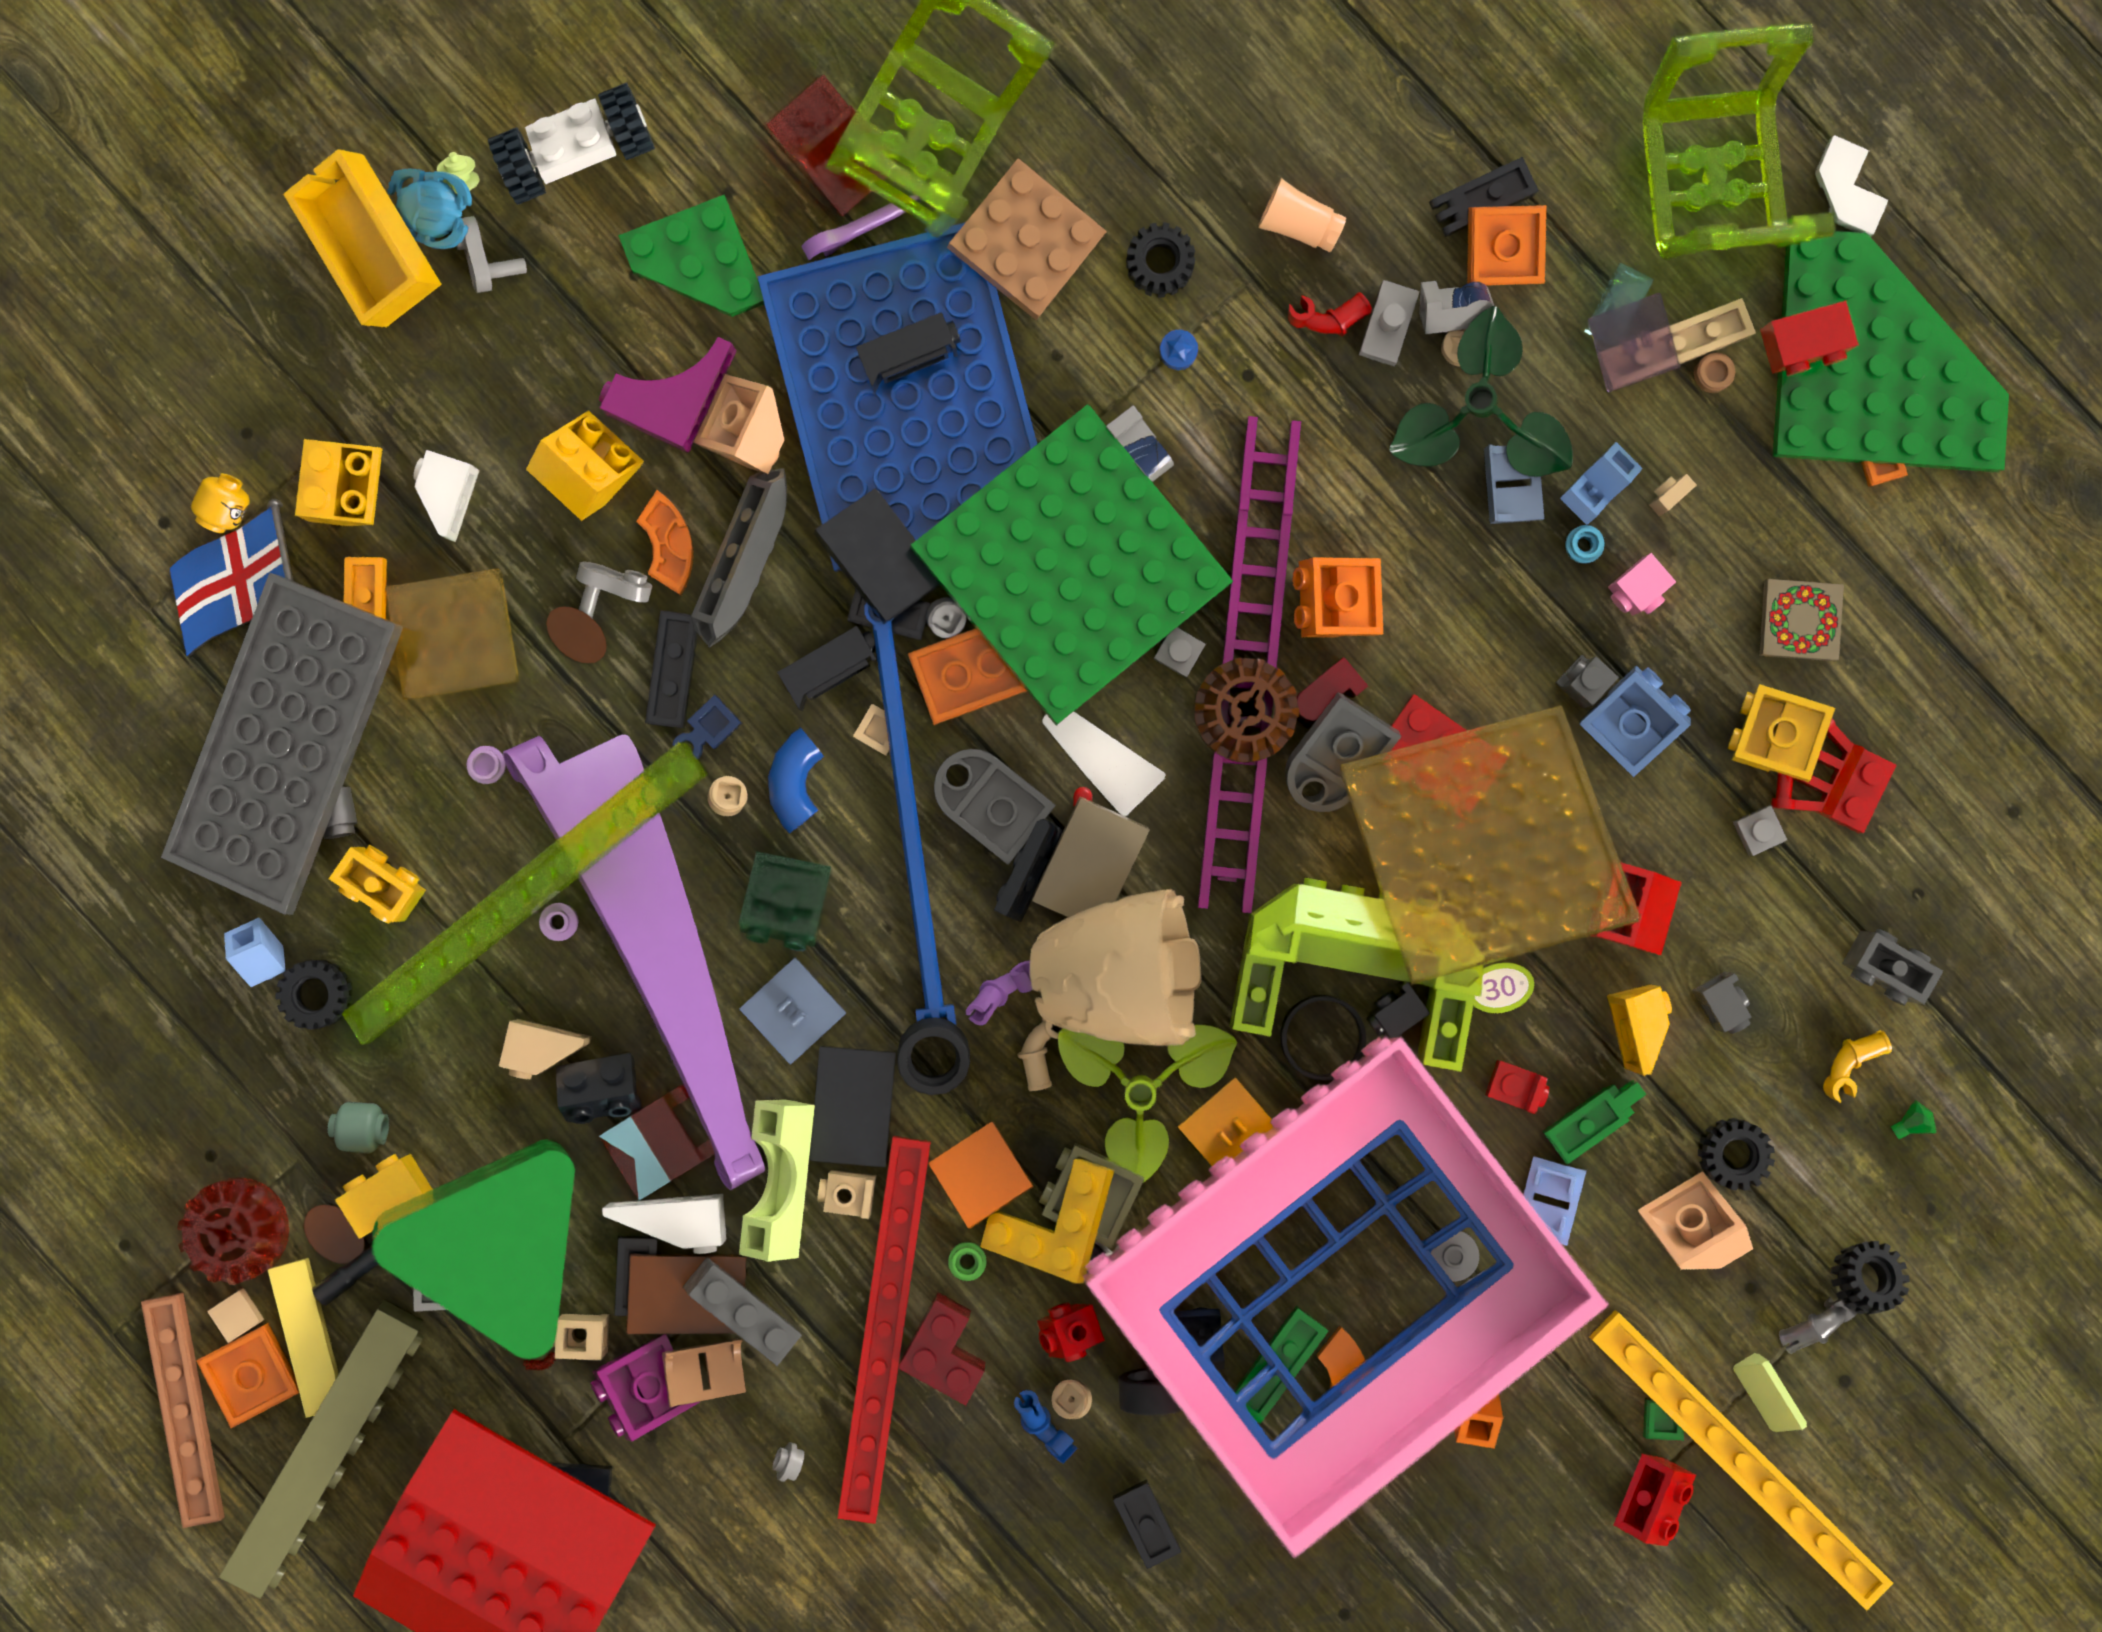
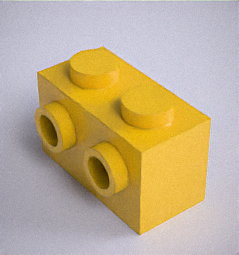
(386, 890)

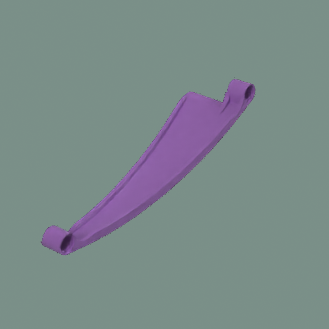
(654, 931)

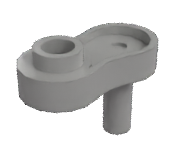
(479, 269)
(630, 585)

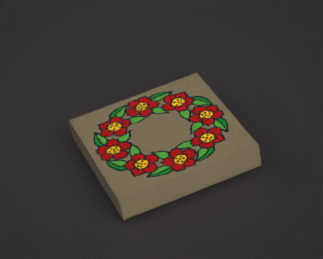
(1801, 620)

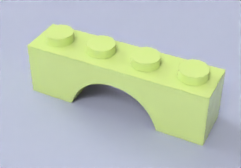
(775, 1223)

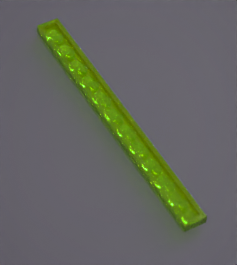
(525, 892)

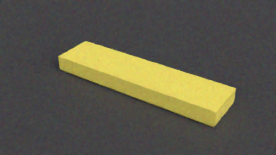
(304, 1332)

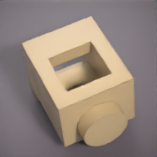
(859, 1185)
(596, 1342)

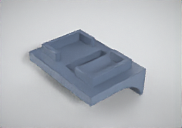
(1510, 503)

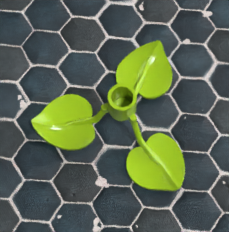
(1140, 1143)

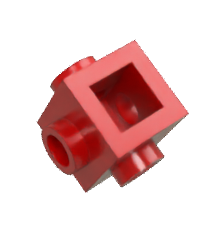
(1069, 1331)

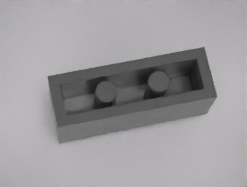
(742, 1311)

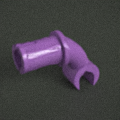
(995, 992)

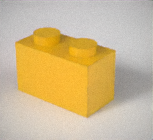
(392, 1185)

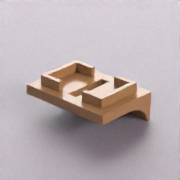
(684, 1372)

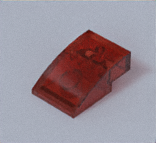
(809, 133)

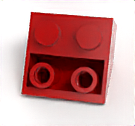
(1655, 900)

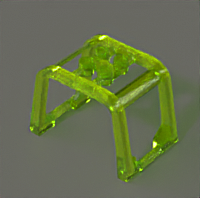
(1788, 46)
(879, 147)

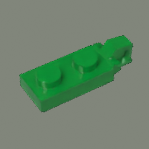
(1593, 1120)

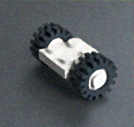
(570, 142)

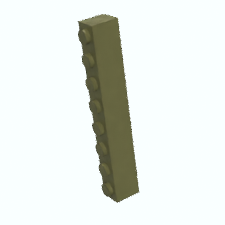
(322, 1449)

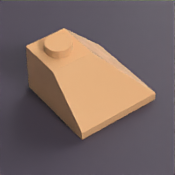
(743, 424)
(1697, 1225)

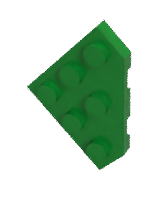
(697, 257)

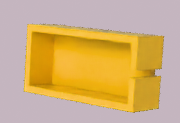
(362, 239)

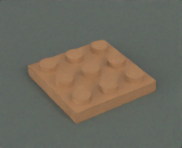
(1026, 239)

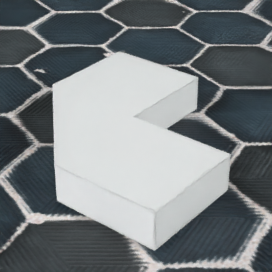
(1850, 204)

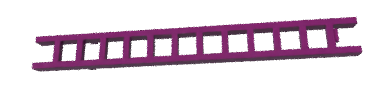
(1271, 648)

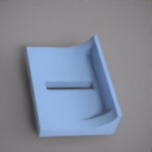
(1559, 1183)

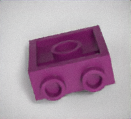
(637, 1390)

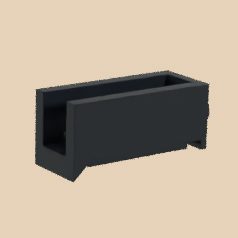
(908, 349)
(829, 666)

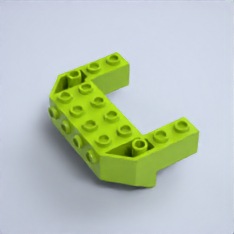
(1349, 935)

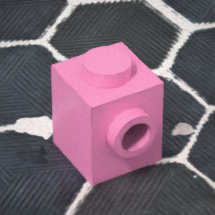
(1641, 586)

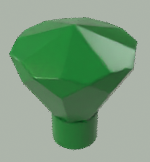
(1915, 1121)

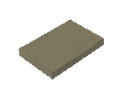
(1090, 859)

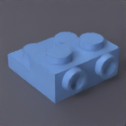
(1637, 720)

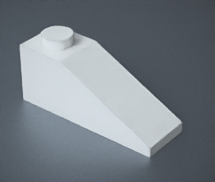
(681, 1221)

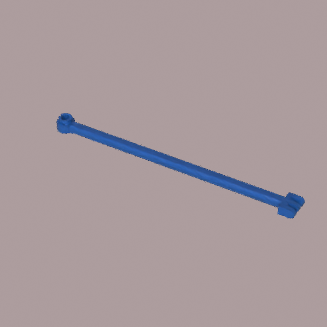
(909, 822)

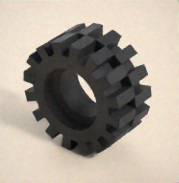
(1164, 237)
(1758, 1160)
(1886, 1268)

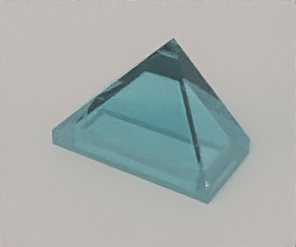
(1624, 288)

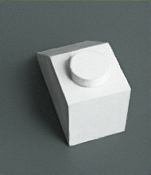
(445, 490)

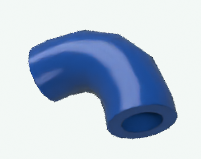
(788, 780)

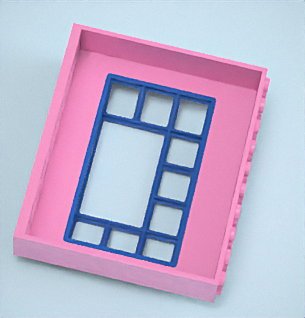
(1418, 1381)

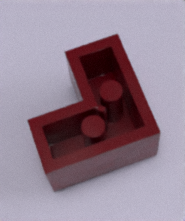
(936, 1358)

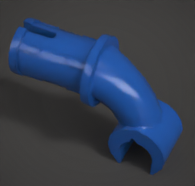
(1037, 1421)

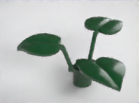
(1488, 348)

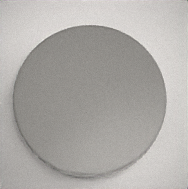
(1457, 1256)

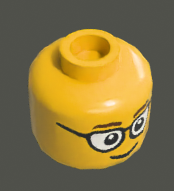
(220, 503)

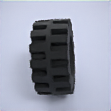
(290, 994)

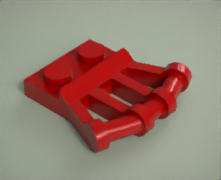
(1852, 789)

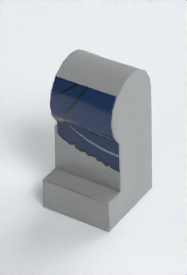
(1452, 307)
(1140, 443)

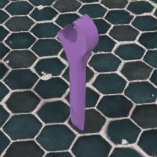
(832, 240)

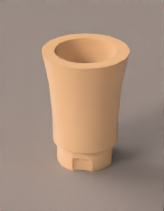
(1301, 217)

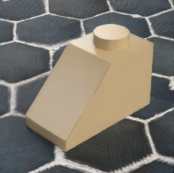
(537, 1047)

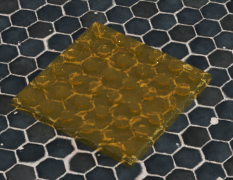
(1488, 844)

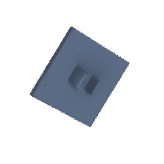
(792, 1010)

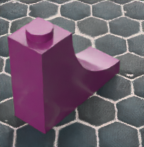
(671, 406)

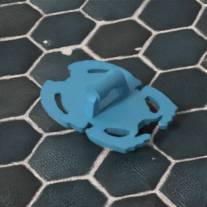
(431, 206)

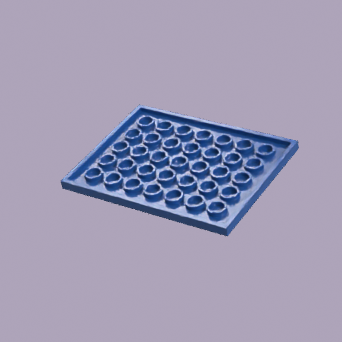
(920, 437)

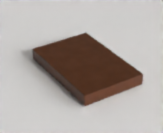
(661, 1304)

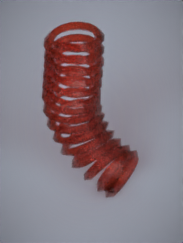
(542, 1363)

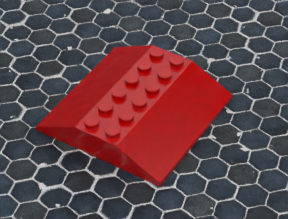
(499, 1542)

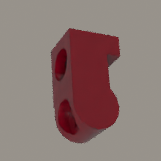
(1320, 692)

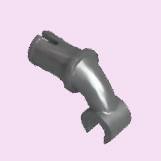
(1817, 1327)

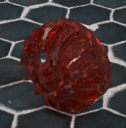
(255, 1218)

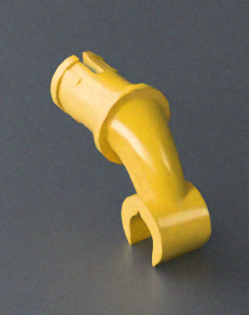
(1852, 1056)

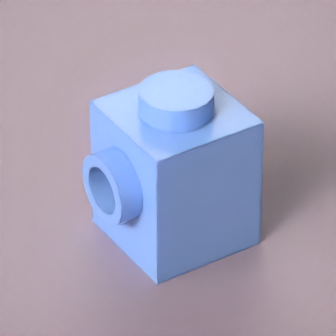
(254, 952)

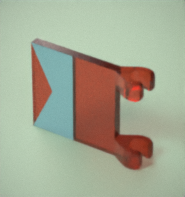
(654, 1146)

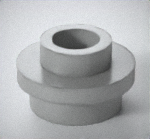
(788, 1462)

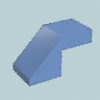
(1601, 483)

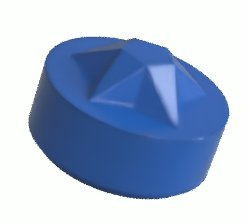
(1178, 349)

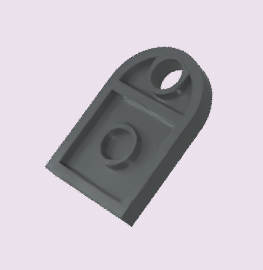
(1337, 737)
(993, 803)

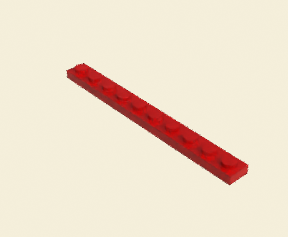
(884, 1329)

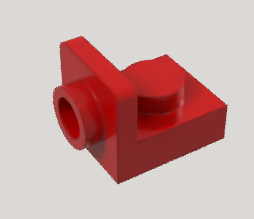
(1518, 1087)

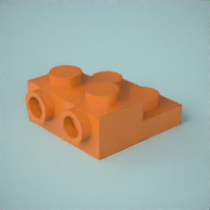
(1339, 597)

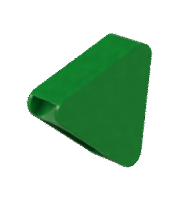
(490, 1245)

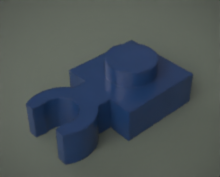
(711, 724)

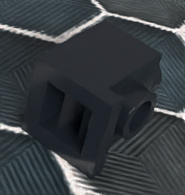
(1397, 1011)

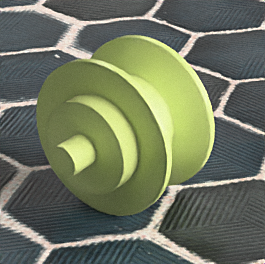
(462, 167)

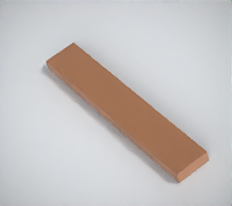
(182, 1410)

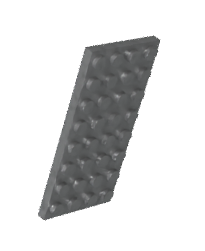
(281, 743)

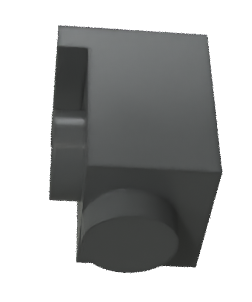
(1586, 680)
(1724, 1003)

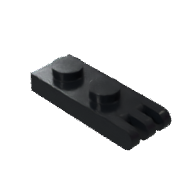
(1495, 189)
(1028, 869)

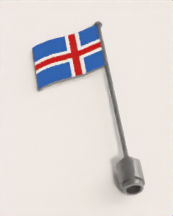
(220, 590)

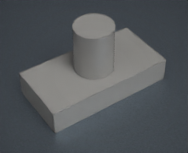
(1389, 323)

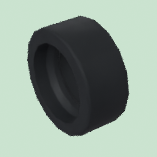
(933, 1084)
(1145, 1394)

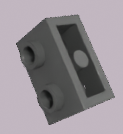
(1902, 972)

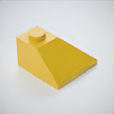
(1640, 1025)

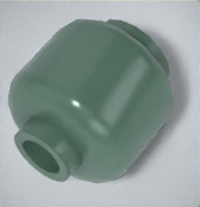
(359, 1127)

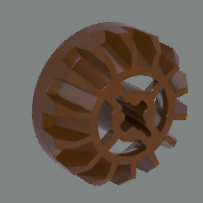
(1229, 741)

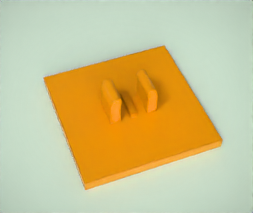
(1225, 1122)

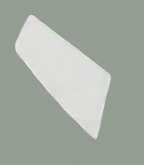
(1108, 764)

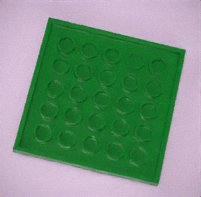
(1071, 564)

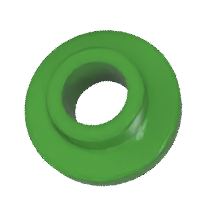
(967, 1273)

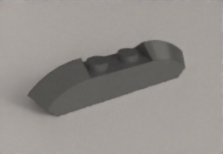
(741, 556)

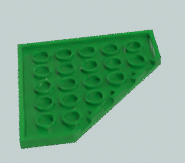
(1906, 388)

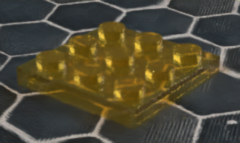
(452, 634)

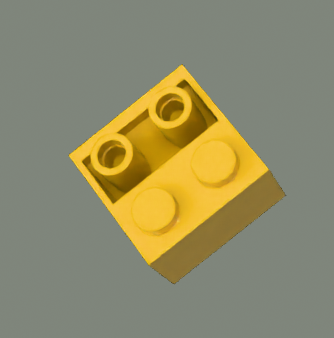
(583, 464)
(338, 483)

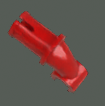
(1332, 321)

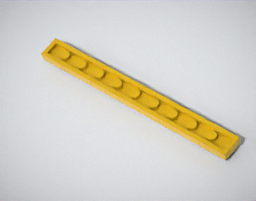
(1741, 1460)

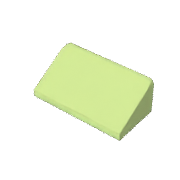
(1769, 1394)

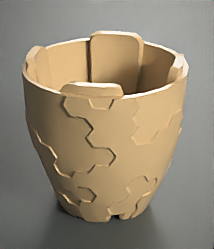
(1120, 971)

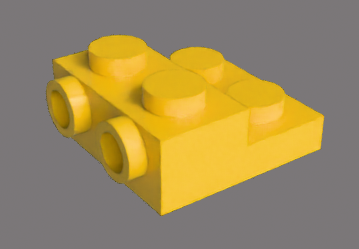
(1781, 732)

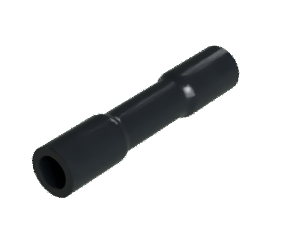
(344, 1277)

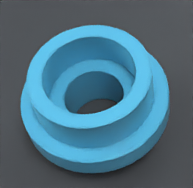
(1596, 544)

